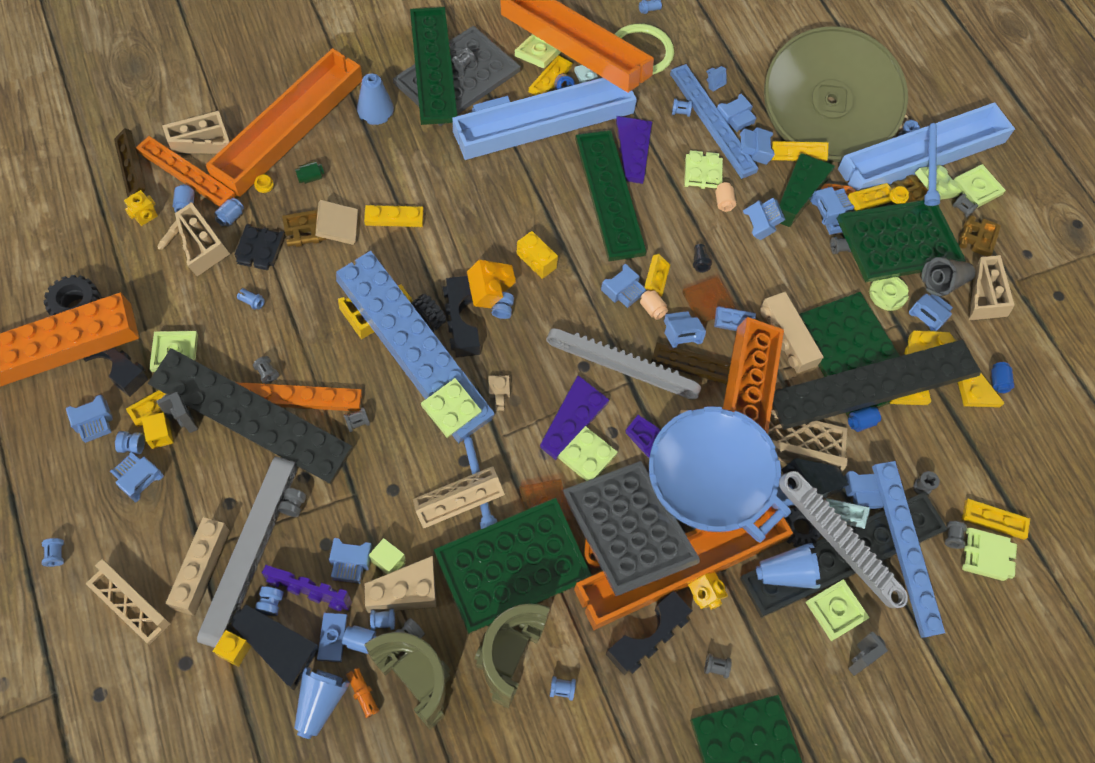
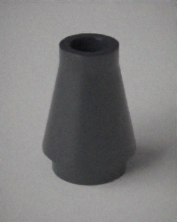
(701, 260)

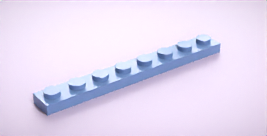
(713, 121)
(908, 550)

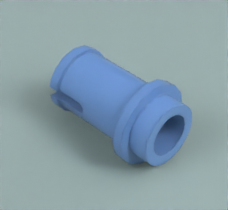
(646, 6)
(255, 301)

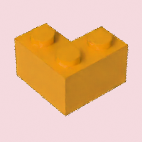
(488, 282)

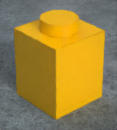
(157, 430)
(232, 648)

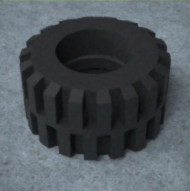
(68, 290)

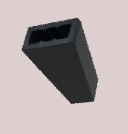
(278, 645)

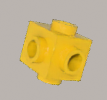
(140, 207)
(708, 591)

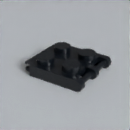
(259, 247)

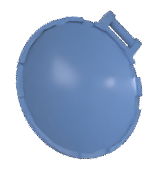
(717, 472)

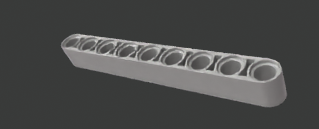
(247, 552)

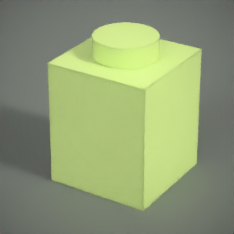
(387, 557)

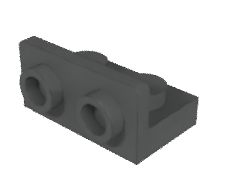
(175, 408)
(871, 649)

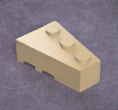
(197, 134)
(199, 240)
(990, 290)
(403, 589)

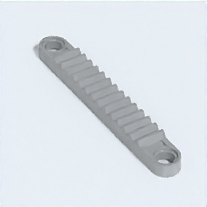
(624, 363)
(843, 540)

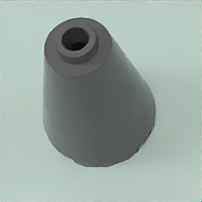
(946, 275)

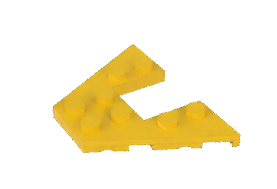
(974, 391)

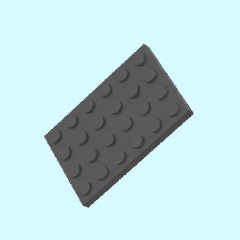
(478, 78)
(629, 528)

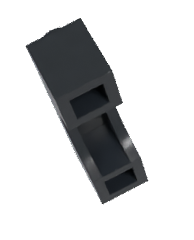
(465, 337)
(124, 373)
(629, 652)

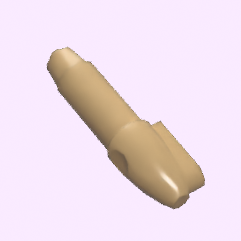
(173, 231)

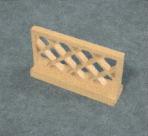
(788, 452)

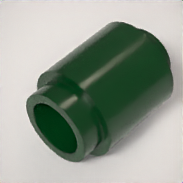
(309, 172)

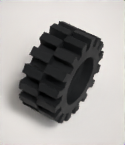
(429, 311)
(797, 538)

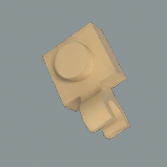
(499, 390)

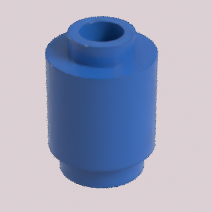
(561, 78)
(1002, 377)
(864, 418)

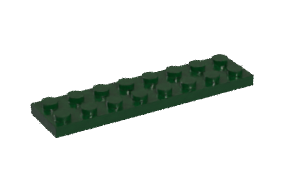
(433, 66)
(610, 196)

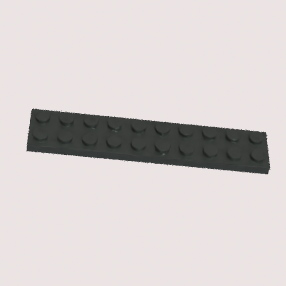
(874, 384)
(251, 416)
(833, 567)

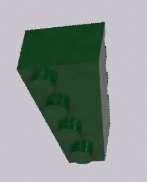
(806, 178)

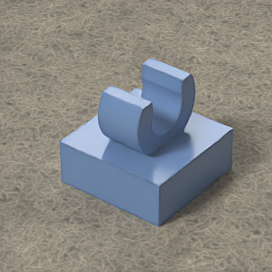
(716, 78)

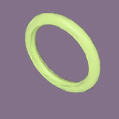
(657, 33)

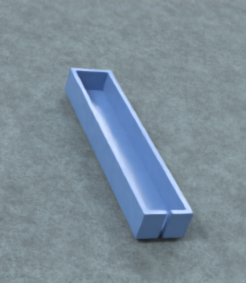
(406, 334)

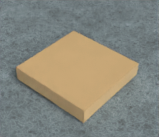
(336, 222)

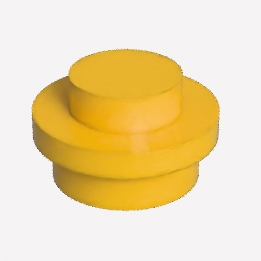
(263, 183)
(899, 195)

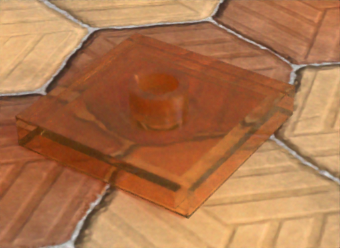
(706, 297)
(542, 492)

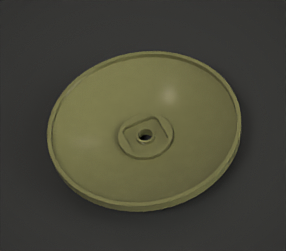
(839, 65)

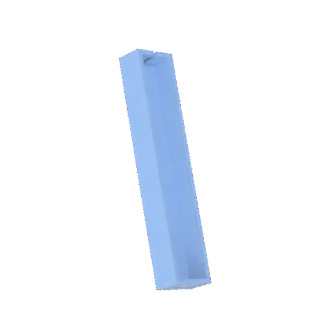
(540, 117)
(909, 152)

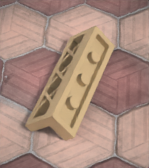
(458, 497)
(134, 596)

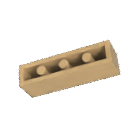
(797, 341)
(198, 566)

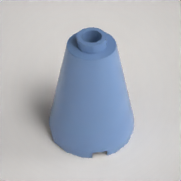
(374, 102)
(791, 568)
(317, 700)

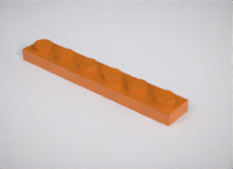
(185, 171)
(308, 396)

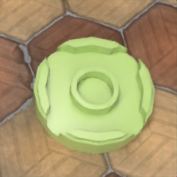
(889, 293)

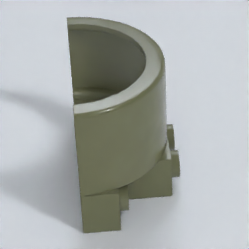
(505, 647)
(417, 668)

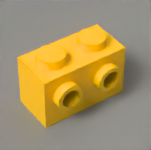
(537, 254)

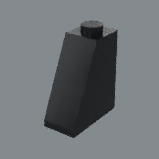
(823, 477)

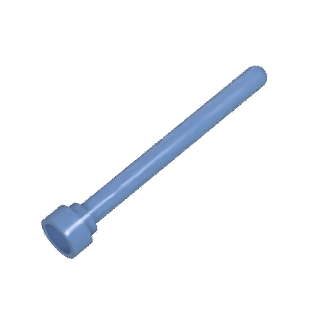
(932, 196)
(487, 518)

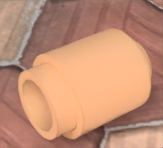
(725, 197)
(653, 304)

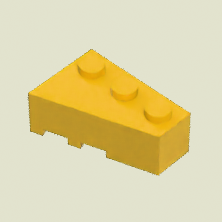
(355, 318)

